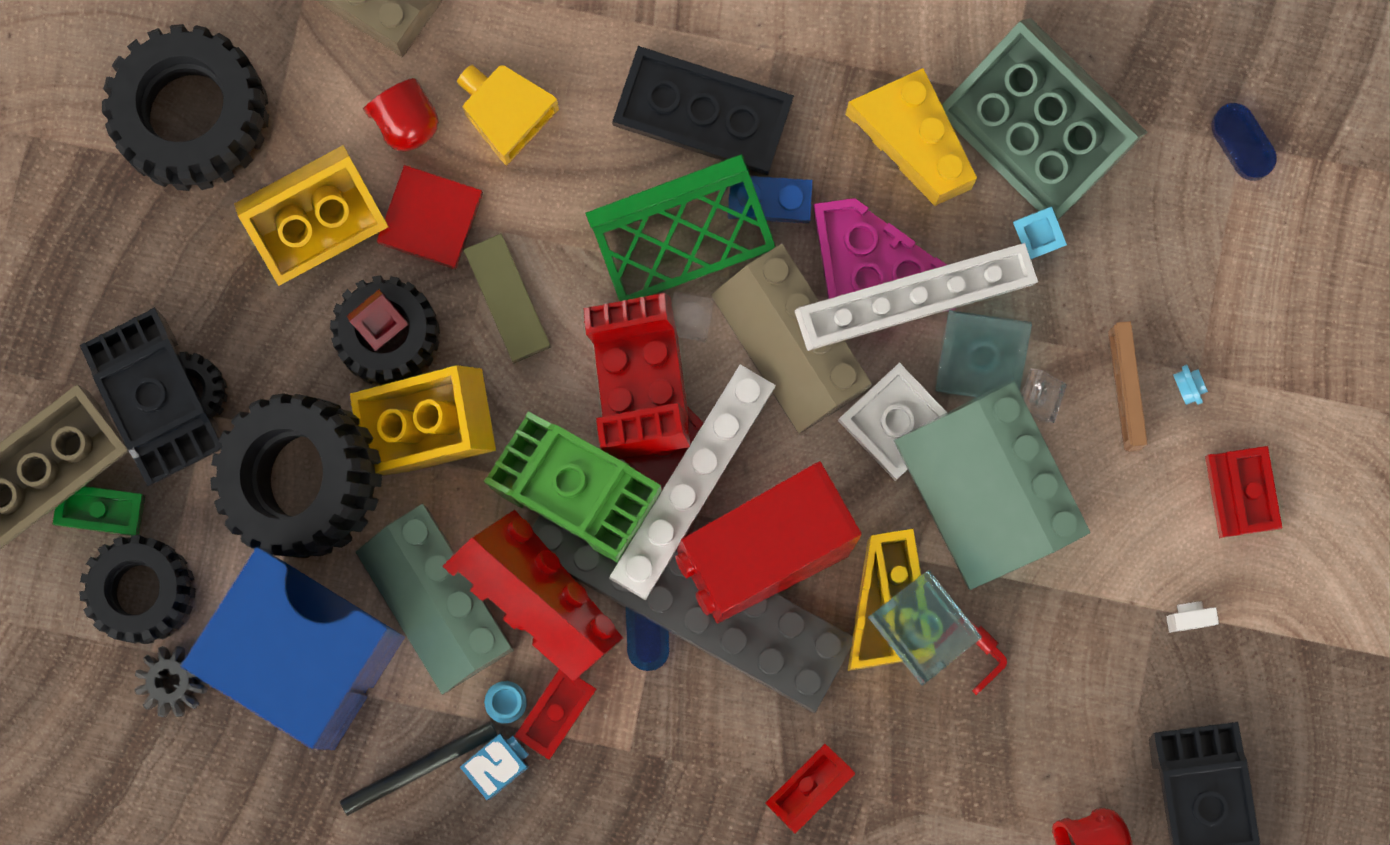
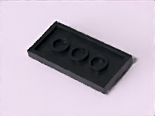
(702, 109)

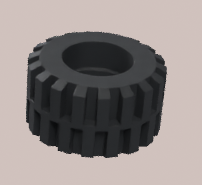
(405, 360)
(103, 581)

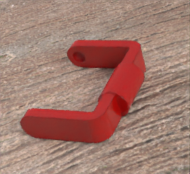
(988, 646)

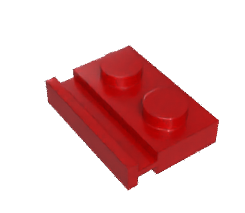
(1243, 492)

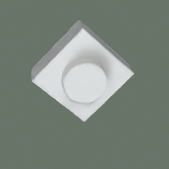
(1192, 617)

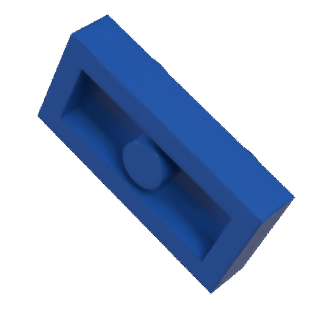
(780, 199)

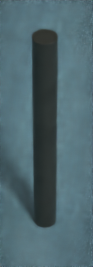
(418, 768)

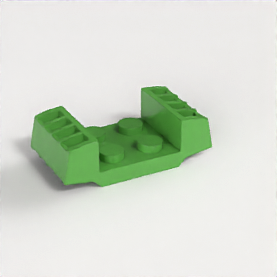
(574, 485)

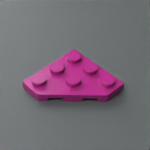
(863, 249)

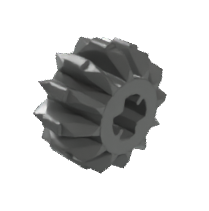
(163, 696)

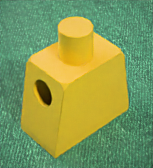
(505, 108)

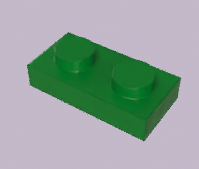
(101, 511)

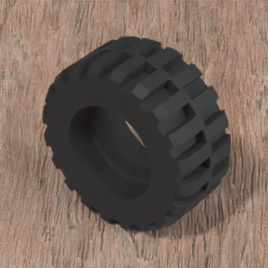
(153, 67)
(247, 466)

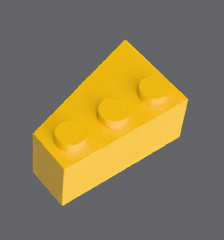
(916, 134)
(888, 568)

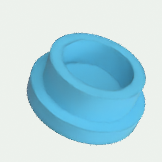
(1190, 385)
(505, 702)

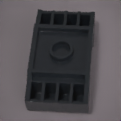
(151, 396)
(1205, 785)

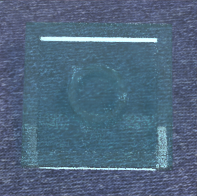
(981, 353)
(925, 627)

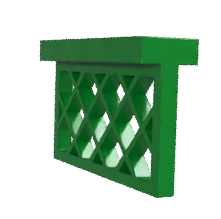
(667, 196)

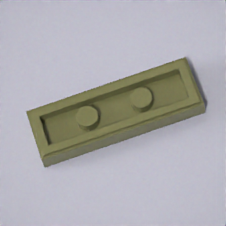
(507, 298)

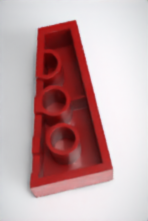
(536, 594)

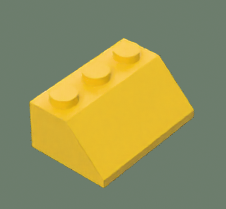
(310, 215)

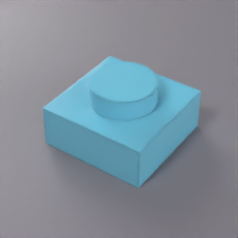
(1040, 232)

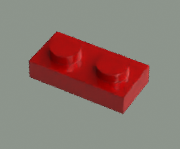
(555, 714)
(810, 788)

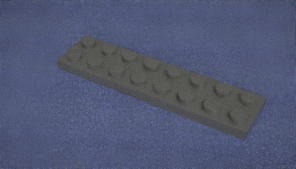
(767, 642)

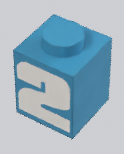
(496, 765)

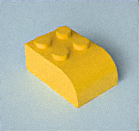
(426, 419)

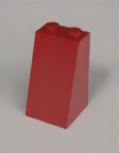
(768, 543)

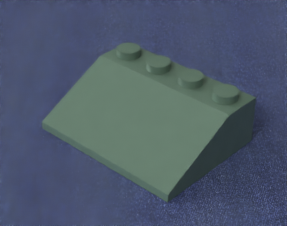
(1041, 119)
(992, 485)

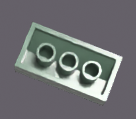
(435, 610)

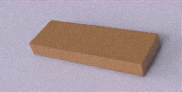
(1127, 386)

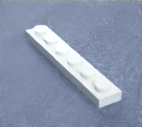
(915, 296)
(692, 482)

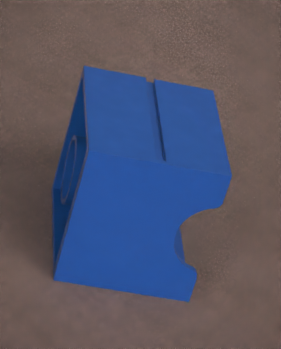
(292, 651)

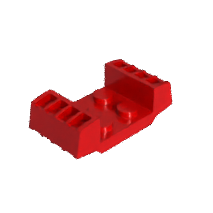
(638, 376)

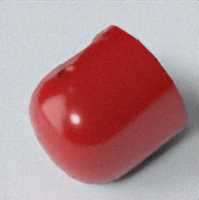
(404, 115)
(1099, 828)

